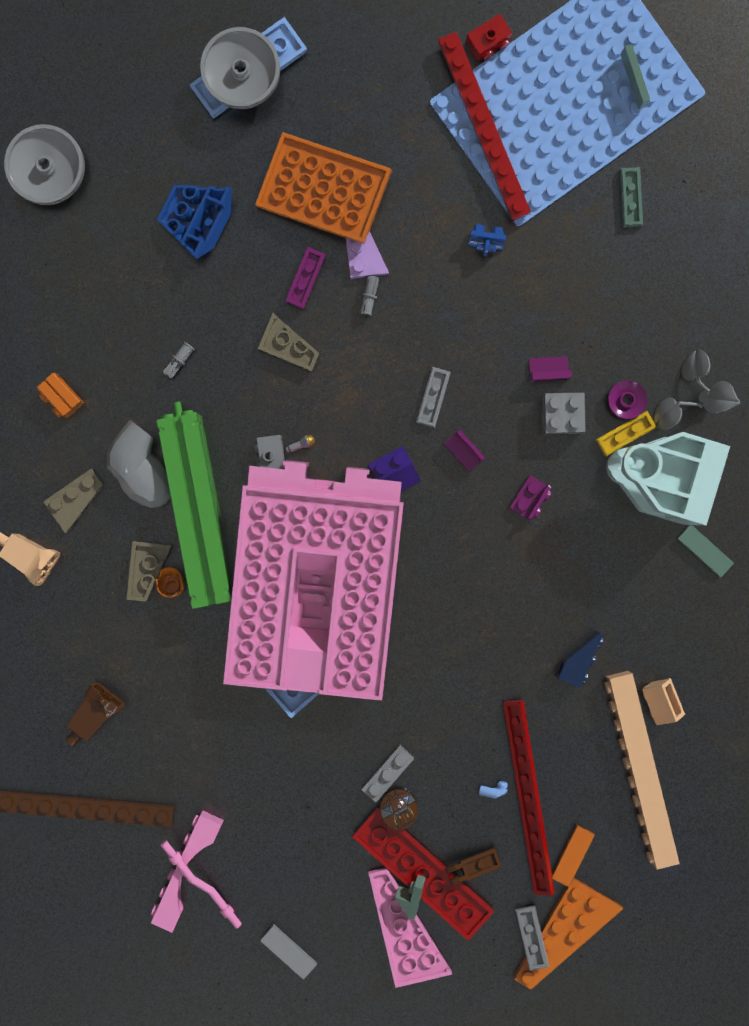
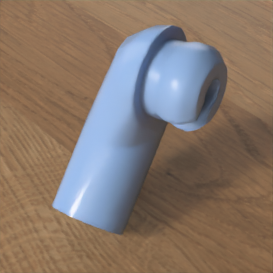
(496, 792)

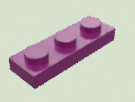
(305, 278)

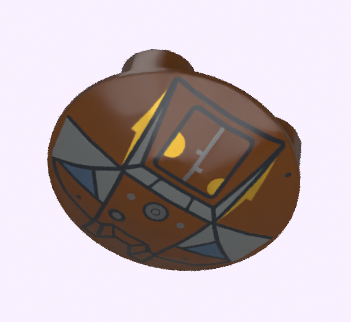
(398, 809)

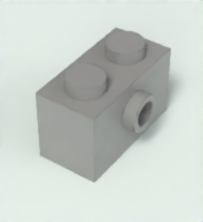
(270, 452)

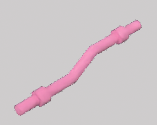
(176, 859)

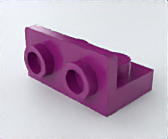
(530, 498)

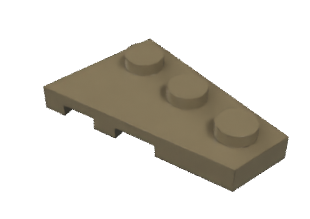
(285, 344)
(73, 499)
(145, 567)

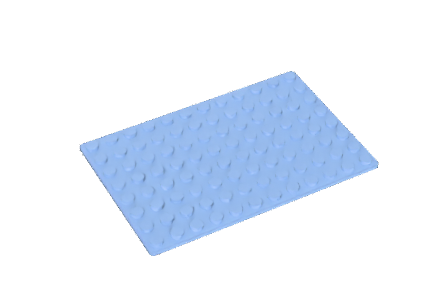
(568, 99)

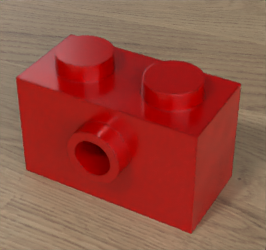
(489, 38)

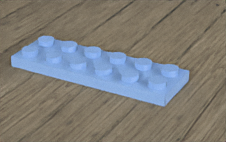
(288, 47)

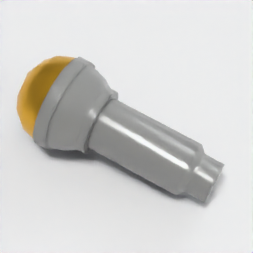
(306, 442)

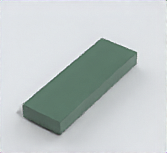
(635, 76)
(631, 197)
(705, 550)

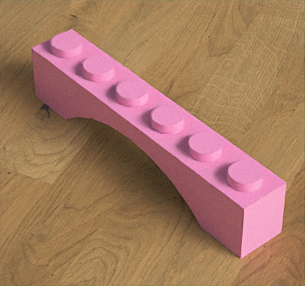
(170, 908)

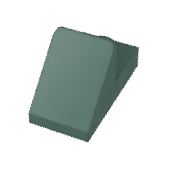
(410, 898)

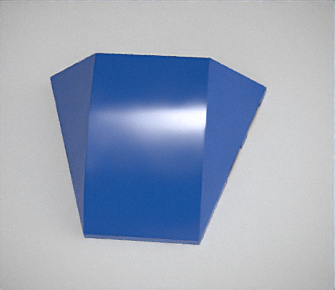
(196, 216)

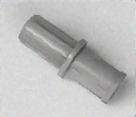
(369, 295)
(178, 360)

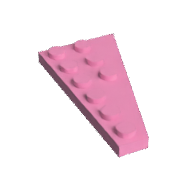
(407, 942)

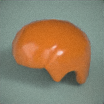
(170, 582)

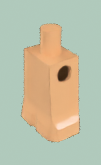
(28, 557)

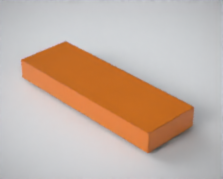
(572, 855)

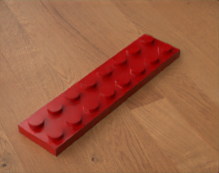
(408, 859)

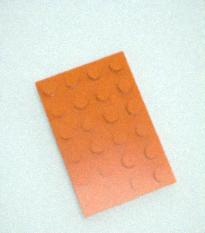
(323, 188)

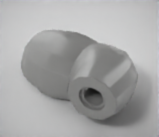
(137, 468)

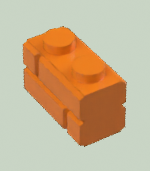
(59, 395)

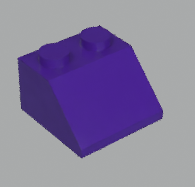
(395, 467)

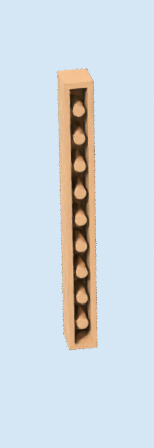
(642, 770)

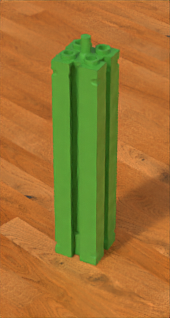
(195, 507)

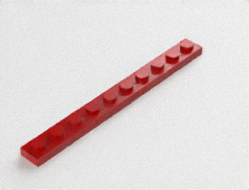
(484, 126)
(528, 797)

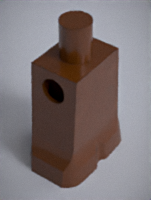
(93, 713)

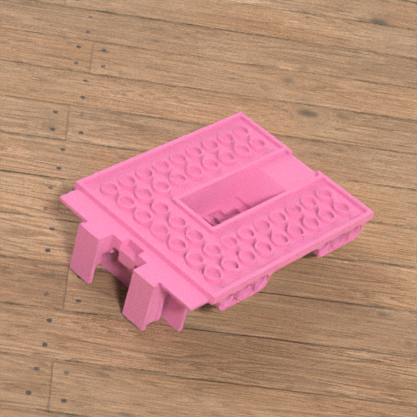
(314, 582)

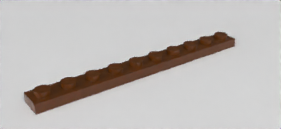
(86, 808)

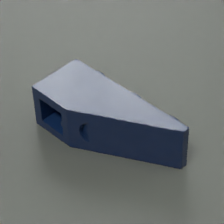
(576, 664)

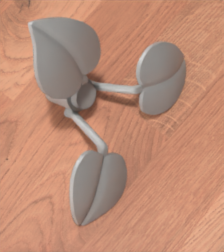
(715, 400)

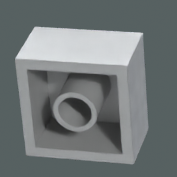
(563, 413)

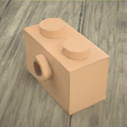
(663, 701)

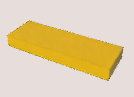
(626, 433)

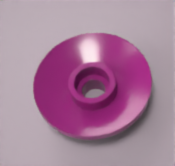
(636, 395)

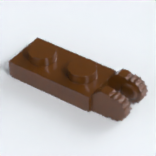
(475, 866)

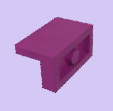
(549, 369)
(464, 450)

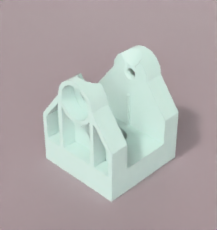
(671, 476)

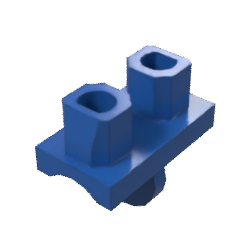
(485, 240)

